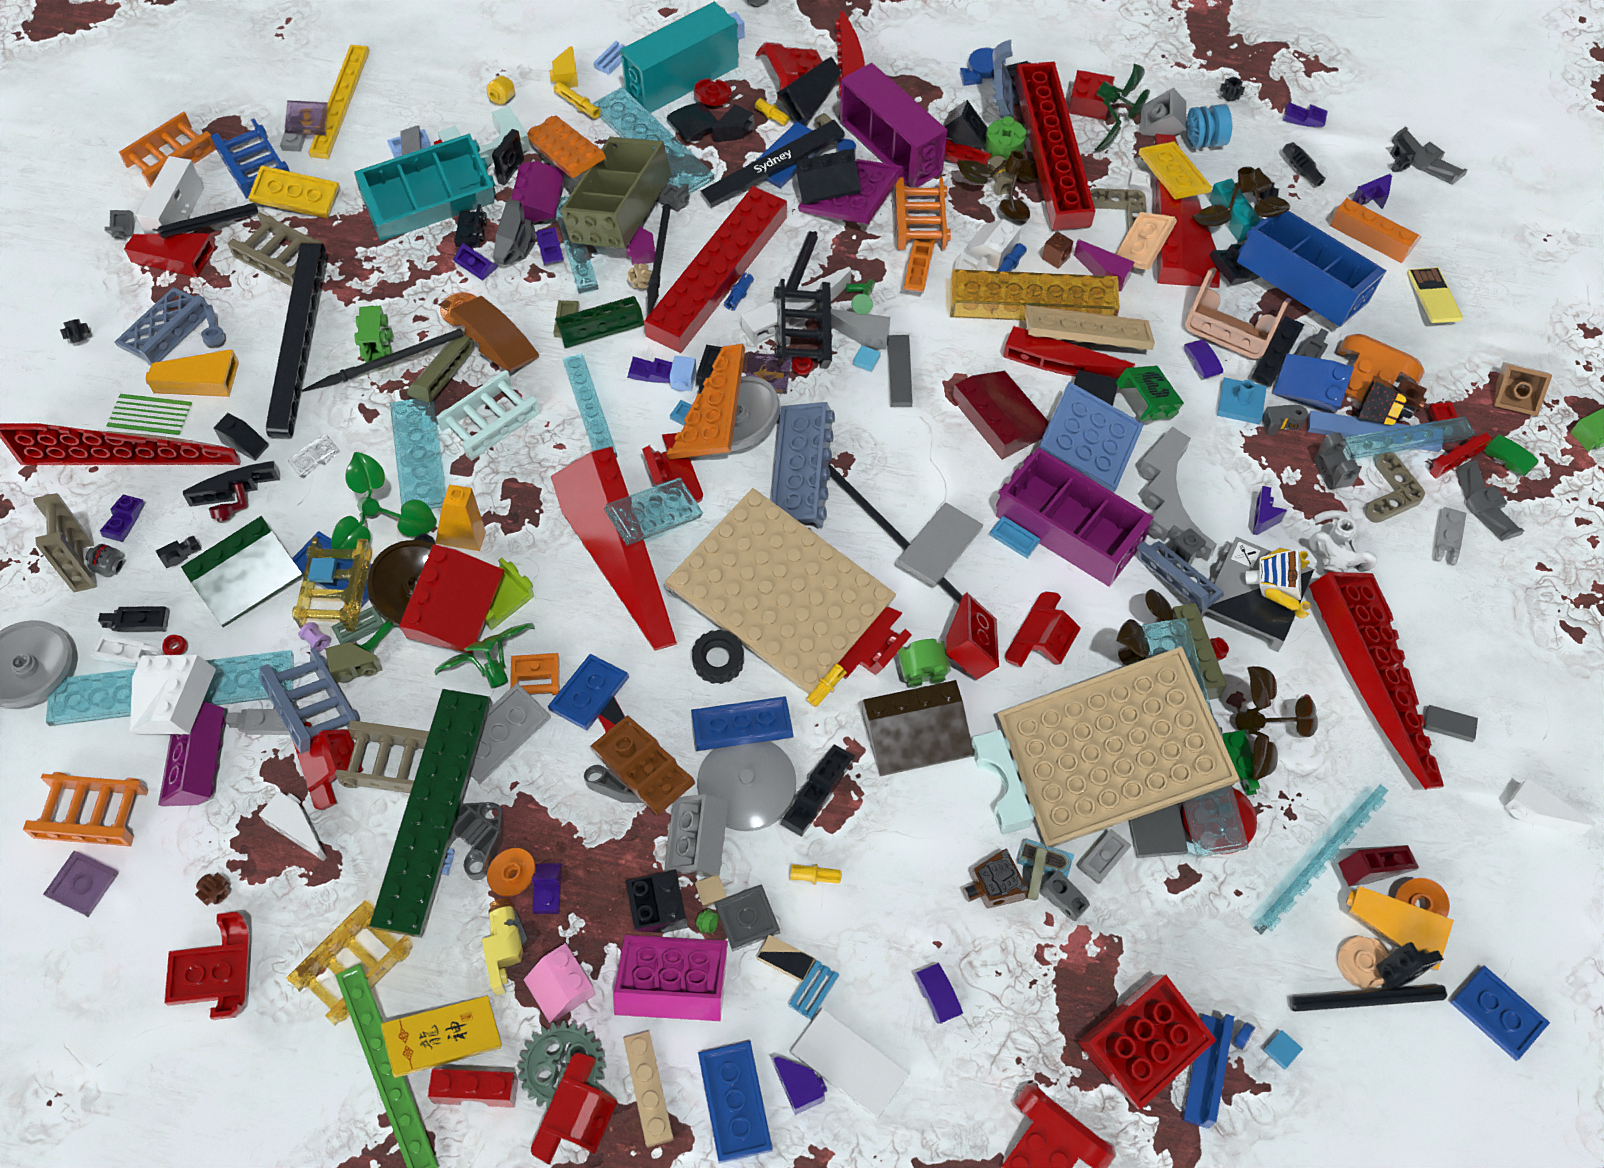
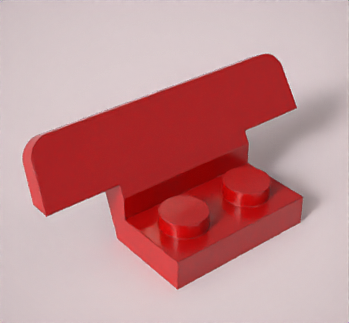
(666, 470)
(1044, 630)
(876, 645)
(328, 752)
(575, 1113)

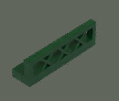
(600, 323)

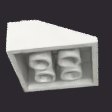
(168, 693)

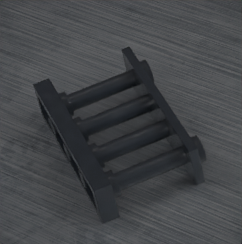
(822, 315)

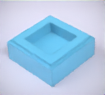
(866, 358)

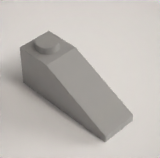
(865, 329)

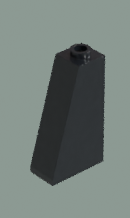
(809, 90)

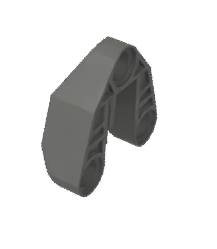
(514, 234)
(609, 785)
(481, 832)

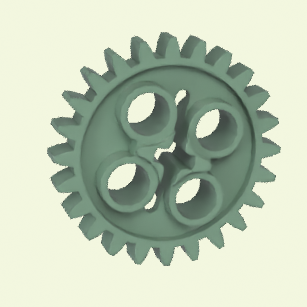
(538, 1060)

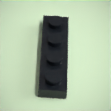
(1276, 352)

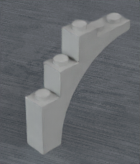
(1163, 495)

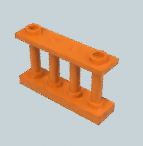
(195, 150)
(903, 219)
(92, 831)

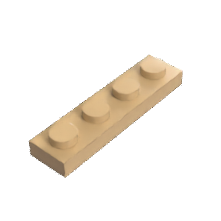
(648, 1089)

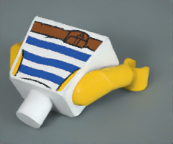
(1281, 578)

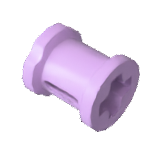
(314, 636)

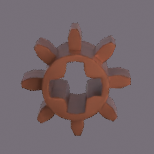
(212, 889)

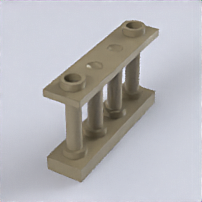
(258, 258)
(65, 543)
(386, 737)

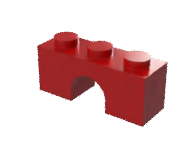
(487, 1087)

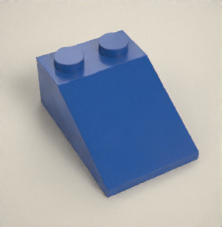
(1313, 381)

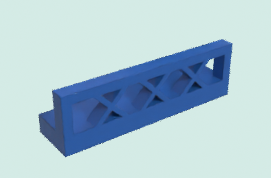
(1208, 1074)

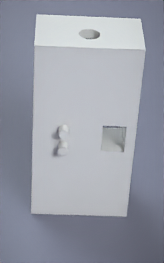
(171, 195)

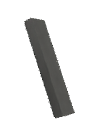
(900, 371)

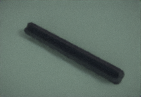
(207, 220)
(802, 261)

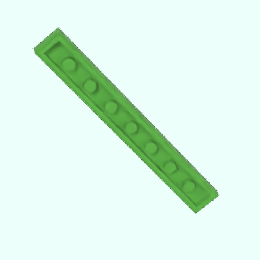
(393, 1091)

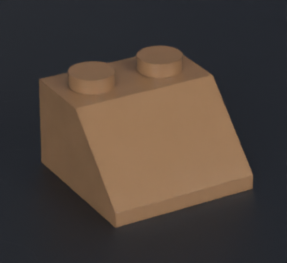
(1521, 388)

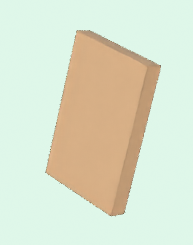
(1146, 238)

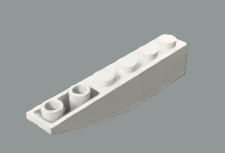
(762, 322)

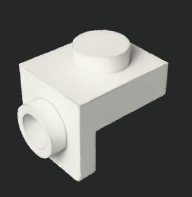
(965, 263)

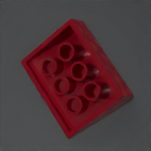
(1000, 412)

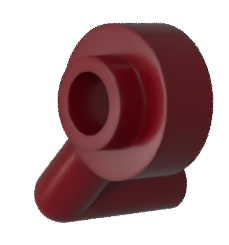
(223, 511)

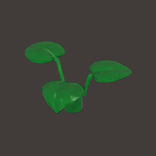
(367, 474)
(493, 669)

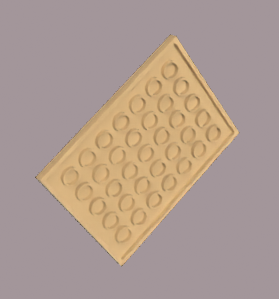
(780, 590)
(1117, 747)

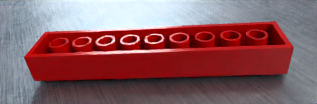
(1054, 146)
(715, 269)

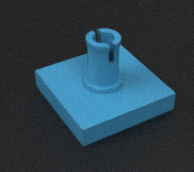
(1242, 400)

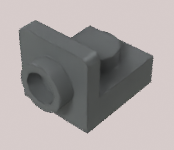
(1188, 545)

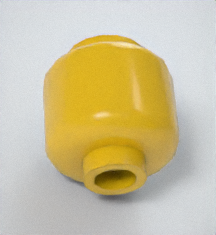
(500, 90)

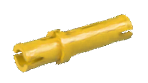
(582, 103)

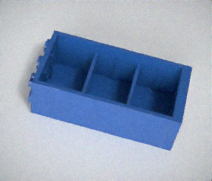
(1310, 266)

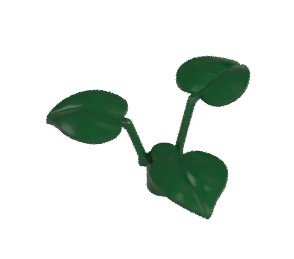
(1111, 94)

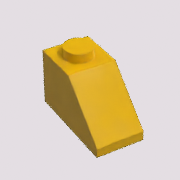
(565, 68)

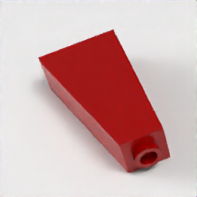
(178, 254)

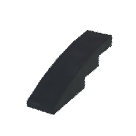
(221, 487)
(817, 790)

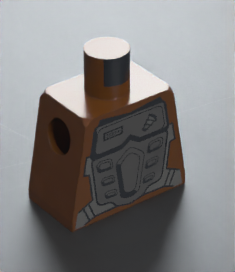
(997, 882)

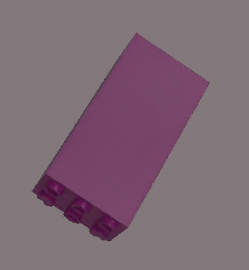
(892, 125)
(1074, 516)

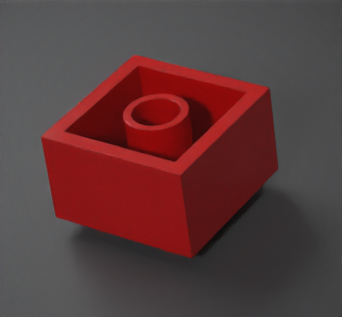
(1084, 98)

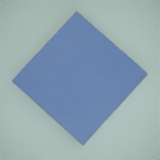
(1091, 436)

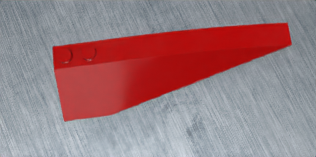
(1187, 249)
(76, 446)
(582, 495)
(1367, 643)

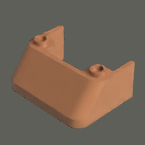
(1227, 330)

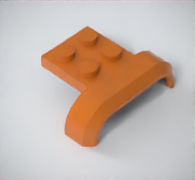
(1377, 360)

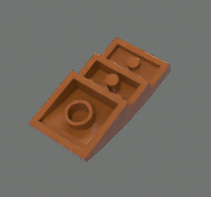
(495, 334)
(642, 765)

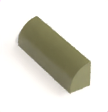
(441, 369)

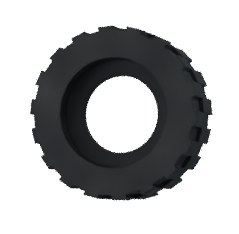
(718, 639)

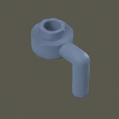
(213, 335)

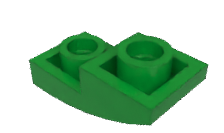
(1515, 456)

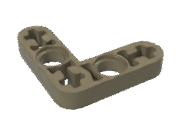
(1129, 205)
(1401, 490)

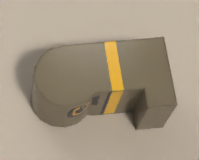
(1002, 179)

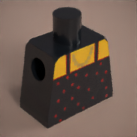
(1383, 403)

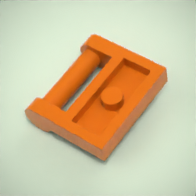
(535, 668)

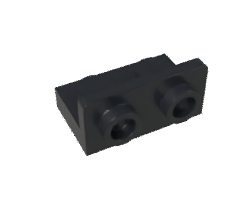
(470, 227)
(1407, 965)

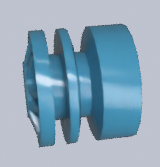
(1209, 126)

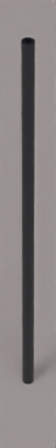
(883, 523)

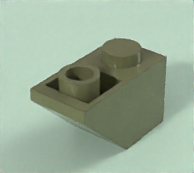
(350, 661)

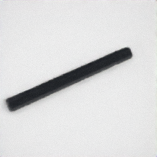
(1368, 998)

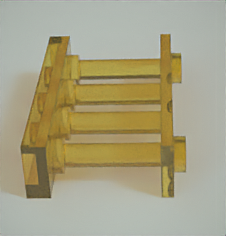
(352, 595)
(341, 938)

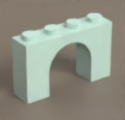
(504, 121)

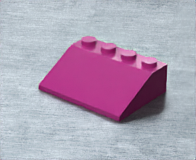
(671, 978)

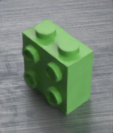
(373, 333)

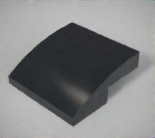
(692, 121)
(1227, 264)
(1097, 385)

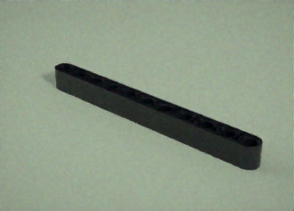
(295, 341)

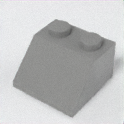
(1164, 114)

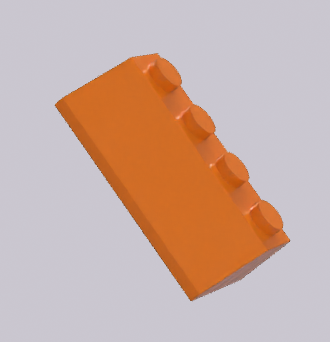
(1374, 230)

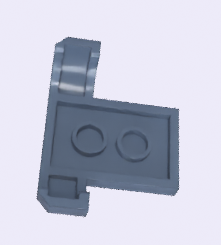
(1002, 83)

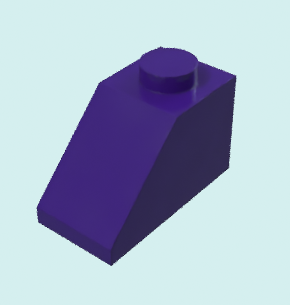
(800, 1085)

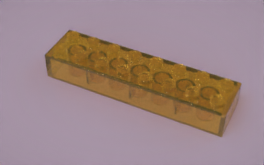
(1006, 294)

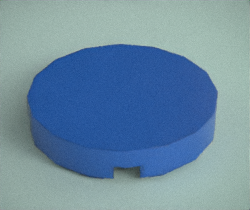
(982, 62)

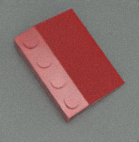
(451, 599)
(1147, 1040)

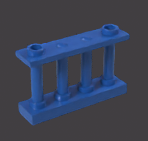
(231, 158)

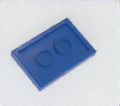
(588, 691)
(1500, 1013)

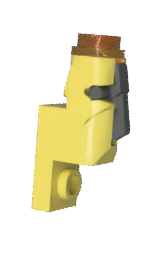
(504, 944)

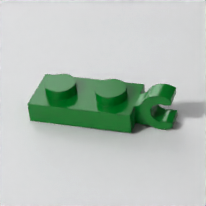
(1242, 759)

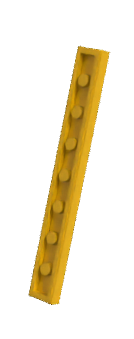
(340, 100)

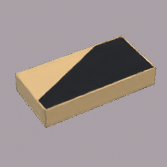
(786, 958)

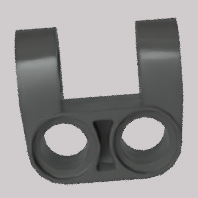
(1333, 464)

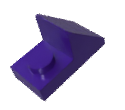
(1374, 190)
(1265, 514)
(547, 888)

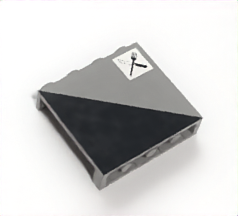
(1245, 602)

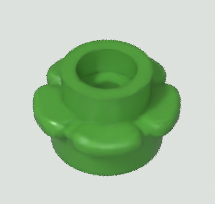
(707, 921)

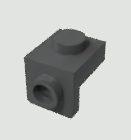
(675, 196)
(120, 224)

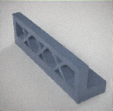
(1177, 578)

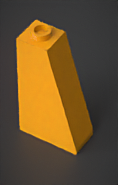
(195, 375)
(460, 520)
(1400, 921)

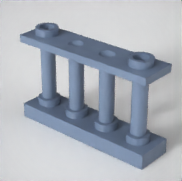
(293, 716)

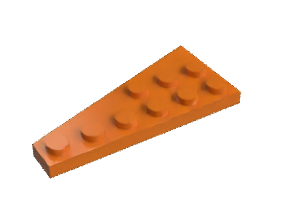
(713, 413)

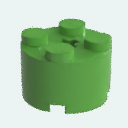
(1004, 137)
(924, 662)

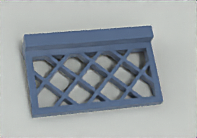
(170, 332)

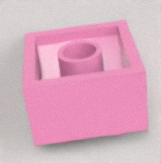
(559, 983)

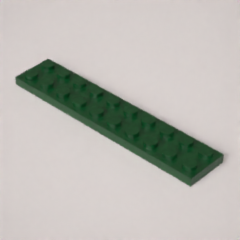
(430, 814)

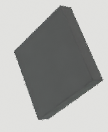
(1159, 833)
(747, 917)

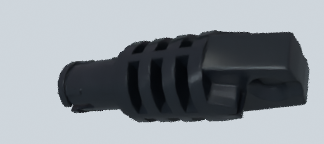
(1303, 163)

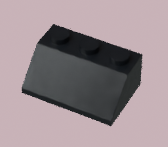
(828, 176)

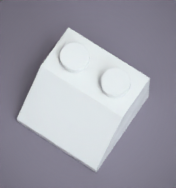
(994, 242)

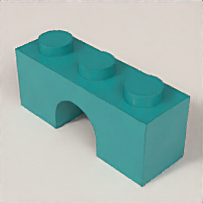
(1242, 213)

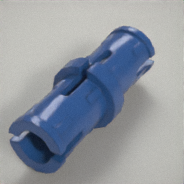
(1012, 259)
(738, 291)

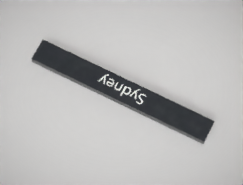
(772, 163)

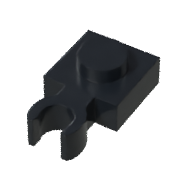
(175, 553)

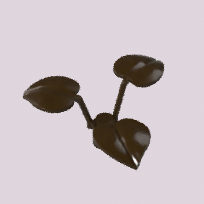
(1015, 165)
(1248, 181)
(1132, 634)
(1263, 690)

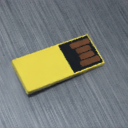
(1435, 295)

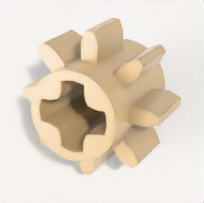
(639, 276)

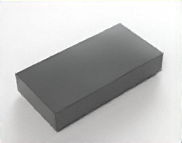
(1451, 723)

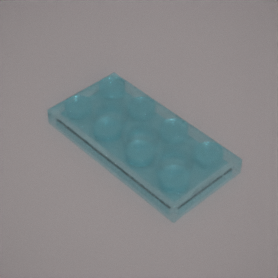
(653, 511)

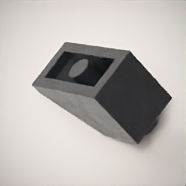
(733, 125)
(240, 436)

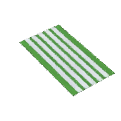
(149, 414)

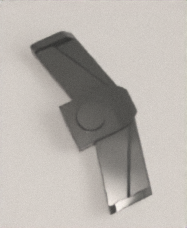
(1429, 159)
(1486, 502)

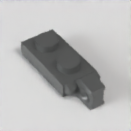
(1315, 346)

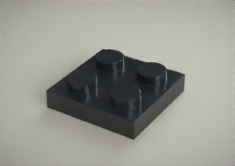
(508, 156)

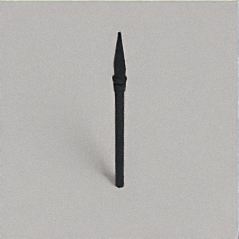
(654, 282)
(352, 372)

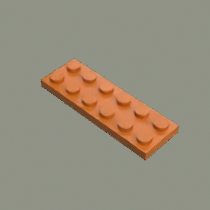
(565, 146)

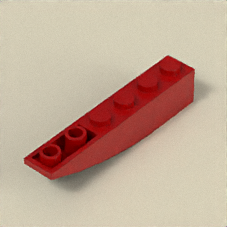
(849, 48)
(1060, 356)

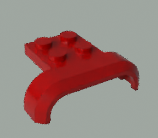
(789, 62)
(212, 971)
(1055, 1136)

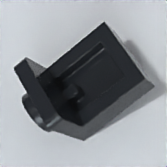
(1402, 154)

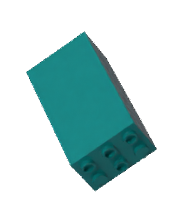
(680, 55)
(425, 186)

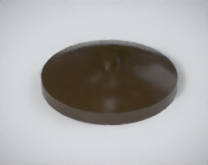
(395, 577)

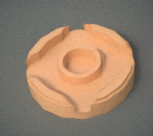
(1359, 959)

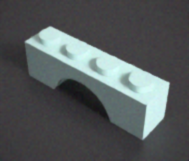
(992, 754)

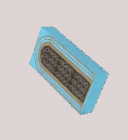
(1055, 857)

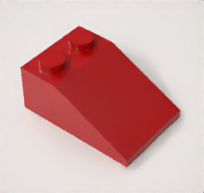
(973, 638)

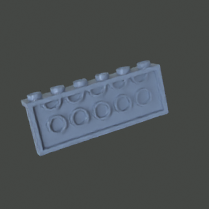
(803, 461)

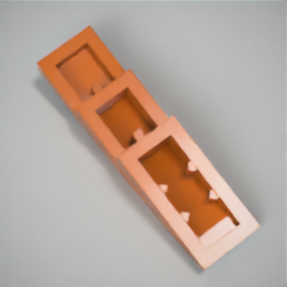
(919, 264)

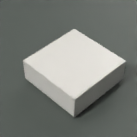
(1140, 180)

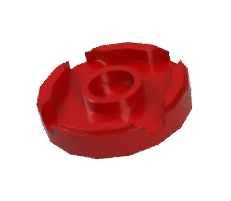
(712, 92)

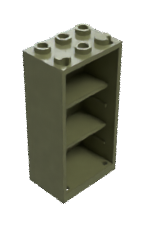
(616, 193)

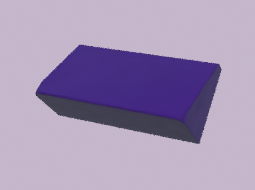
(474, 262)

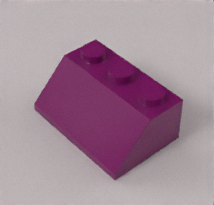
(538, 189)

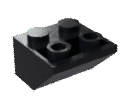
(657, 903)

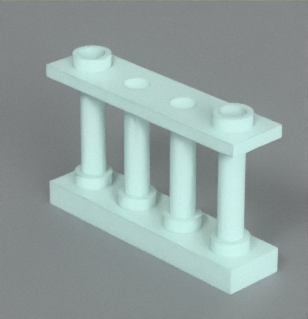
(497, 430)

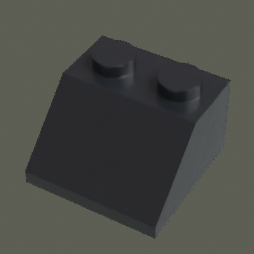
(966, 126)

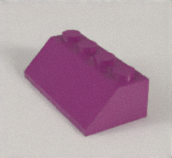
(192, 760)

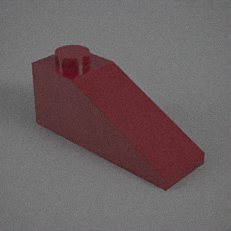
(1377, 864)

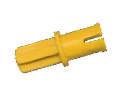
(771, 112)
(826, 685)
(815, 874)

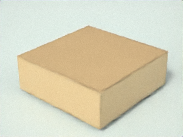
(710, 890)

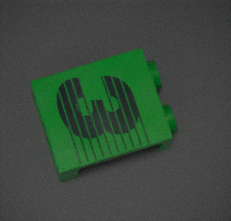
(1155, 389)

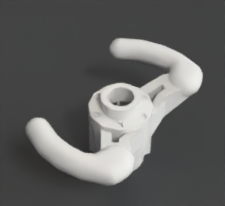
(1342, 530)
(1340, 556)

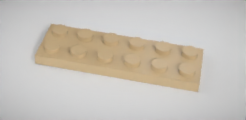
(1089, 327)

